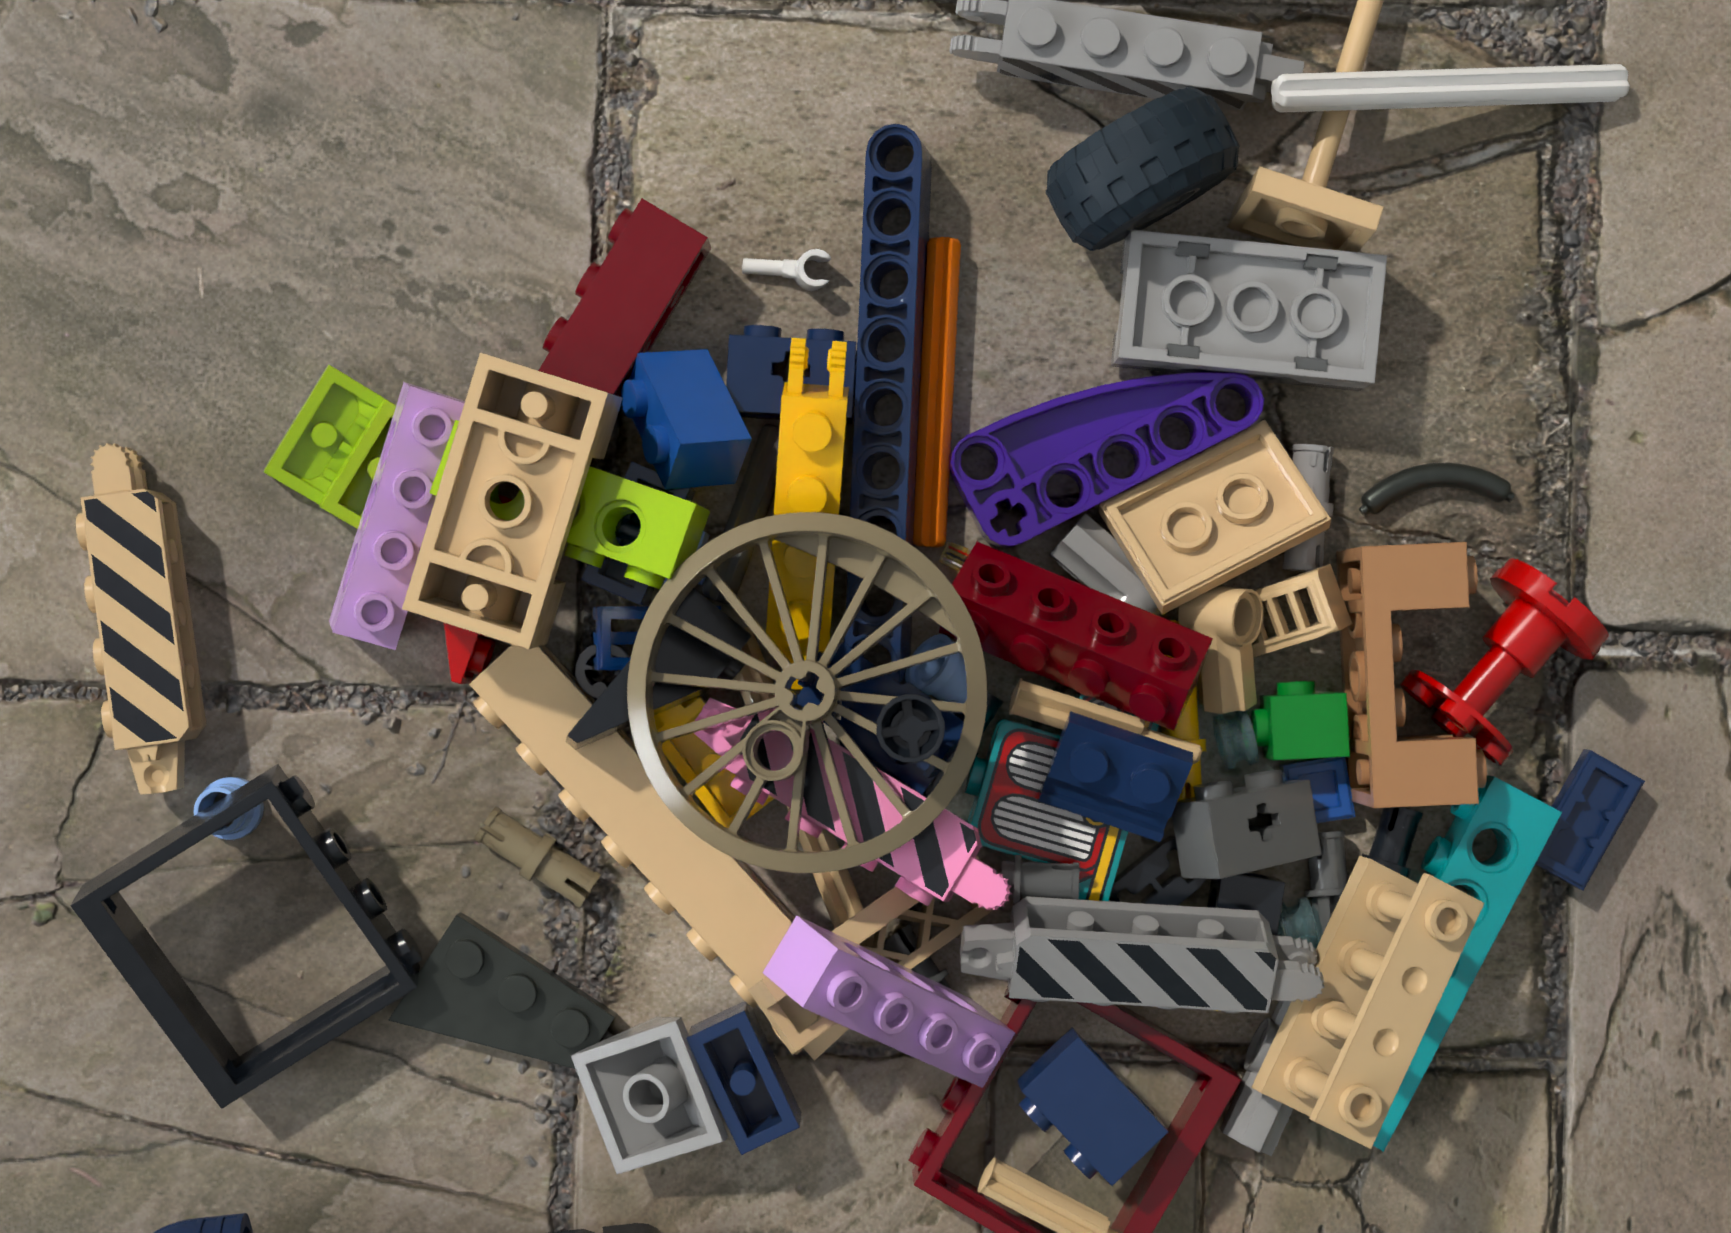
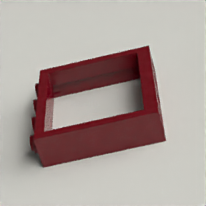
(1162, 1173)

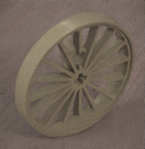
(880, 561)

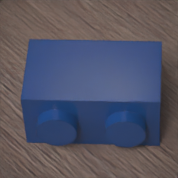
(685, 419)

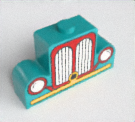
(1018, 824)

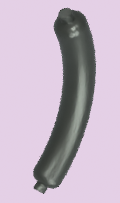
(1435, 476)

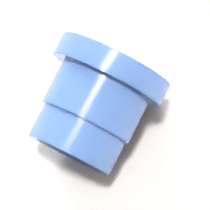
(941, 677)
(242, 825)

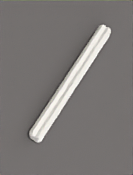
(1448, 87)

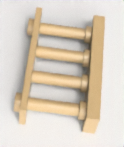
(1383, 978)

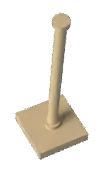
(1305, 210)

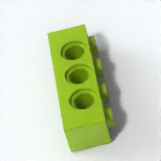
(667, 531)

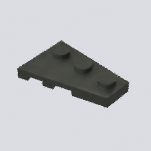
(501, 998)

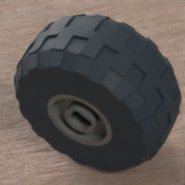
(1142, 168)

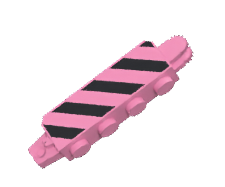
(930, 864)

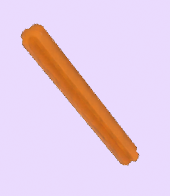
(936, 391)

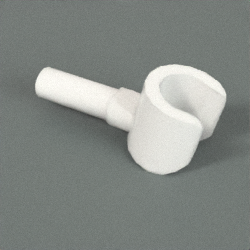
(789, 268)

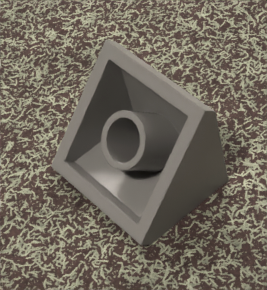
(648, 1094)

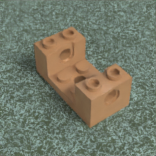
(1383, 766)

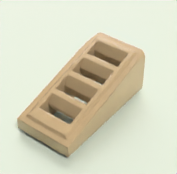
(1325, 599)

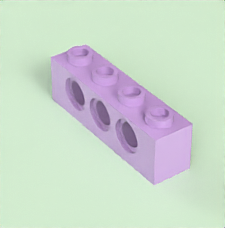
(394, 519)
(887, 1002)

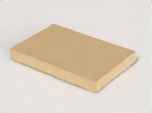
(1214, 516)

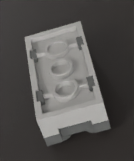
(1249, 310)

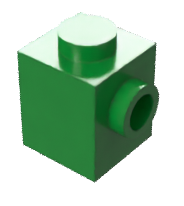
(1301, 723)

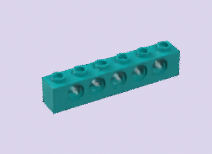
(1521, 832)

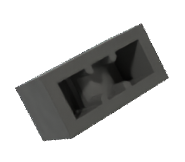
(1245, 827)

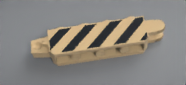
(141, 619)

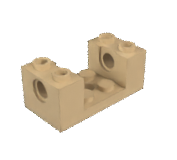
(495, 571)

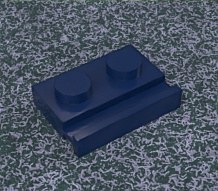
(1115, 776)

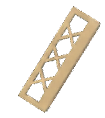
(857, 929)

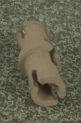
(537, 857)

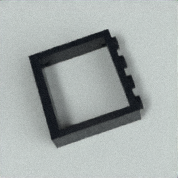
(170, 998)

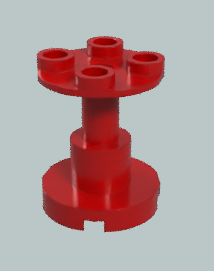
(1519, 642)

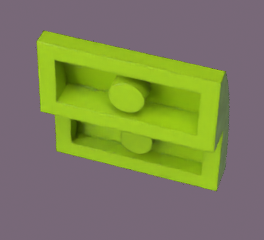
(334, 445)

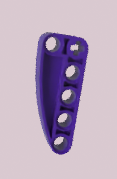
(1072, 435)

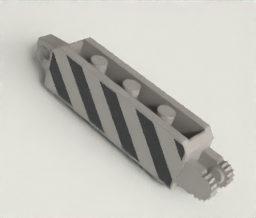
(1122, 51)
(1142, 956)

